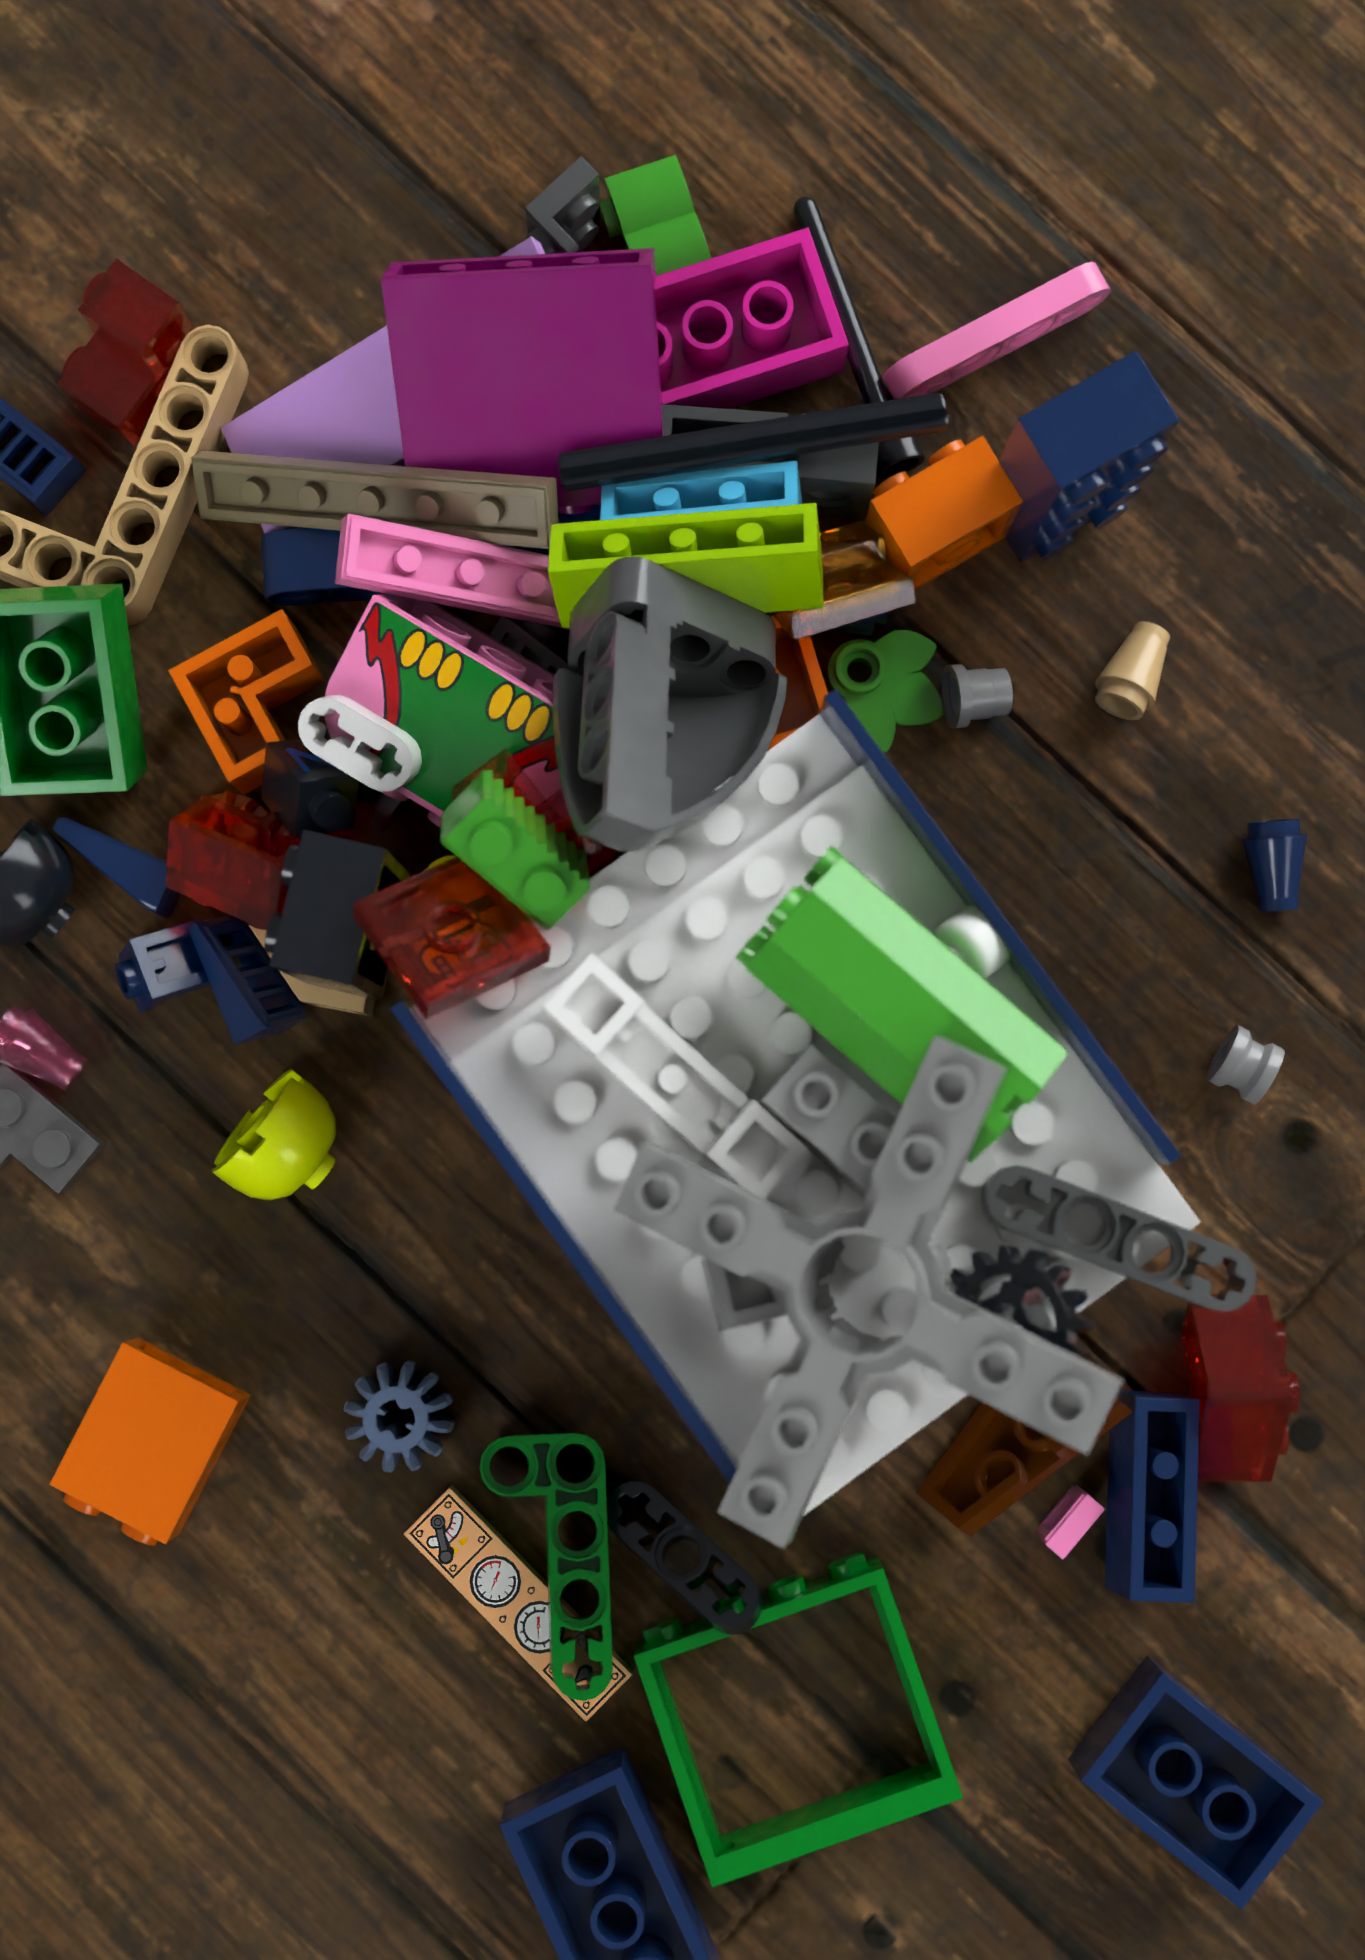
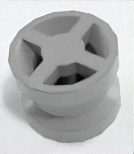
(1245, 1065)

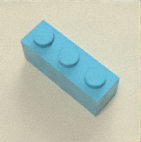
(704, 491)

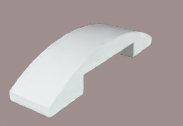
(673, 1078)

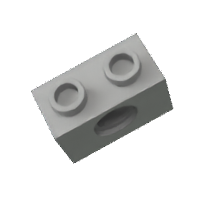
(831, 1117)

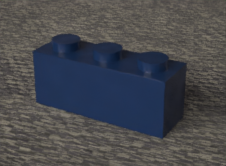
(1153, 1498)

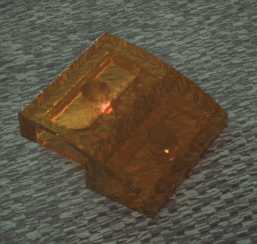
(855, 582)

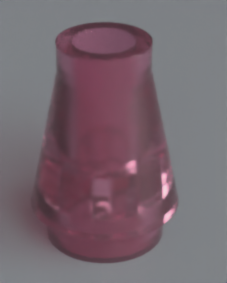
(37, 1049)

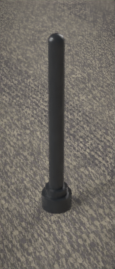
(893, 455)

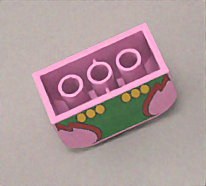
(451, 693)

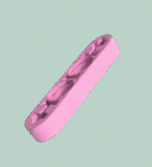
(997, 333)

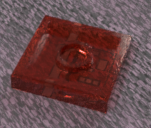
(449, 935)

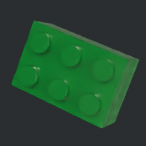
(67, 692)

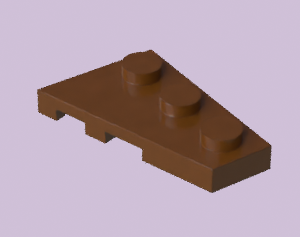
(997, 1464)

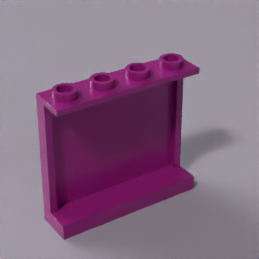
(524, 360)

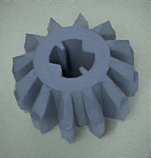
(391, 1436)

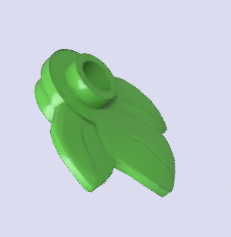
(896, 685)

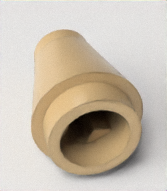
(1134, 673)

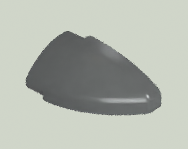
(661, 703)

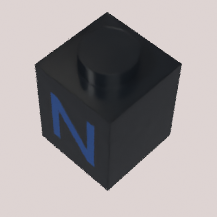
(307, 790)

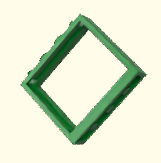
(829, 1819)

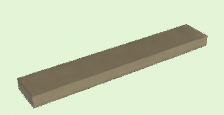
(321, 492)

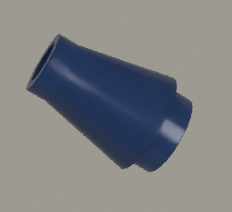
(1276, 862)

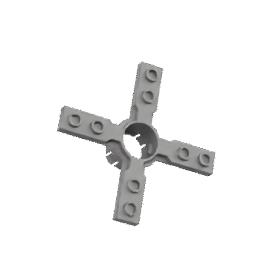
(833, 1358)

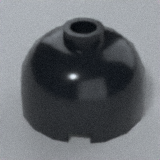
(34, 885)

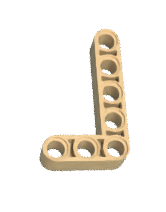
(138, 500)

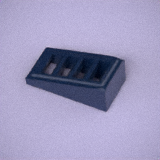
(54, 478)
(130, 868)
(252, 1010)

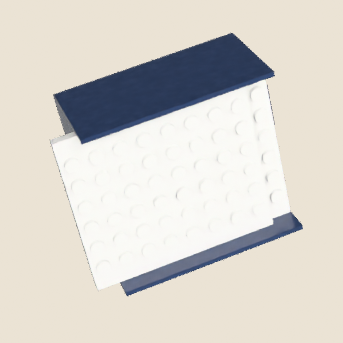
(671, 932)

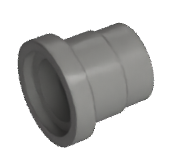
(974, 694)

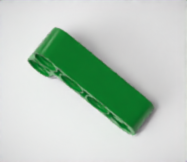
(563, 1563)

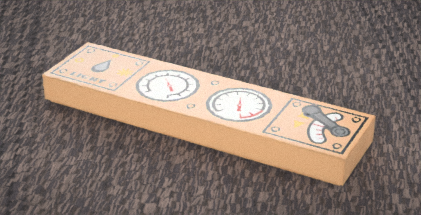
(505, 1591)

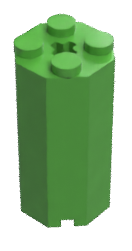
(889, 986)

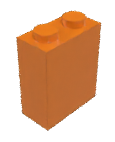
(149, 1442)

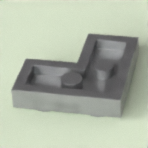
(42, 1133)

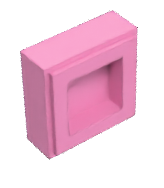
(1069, 1521)

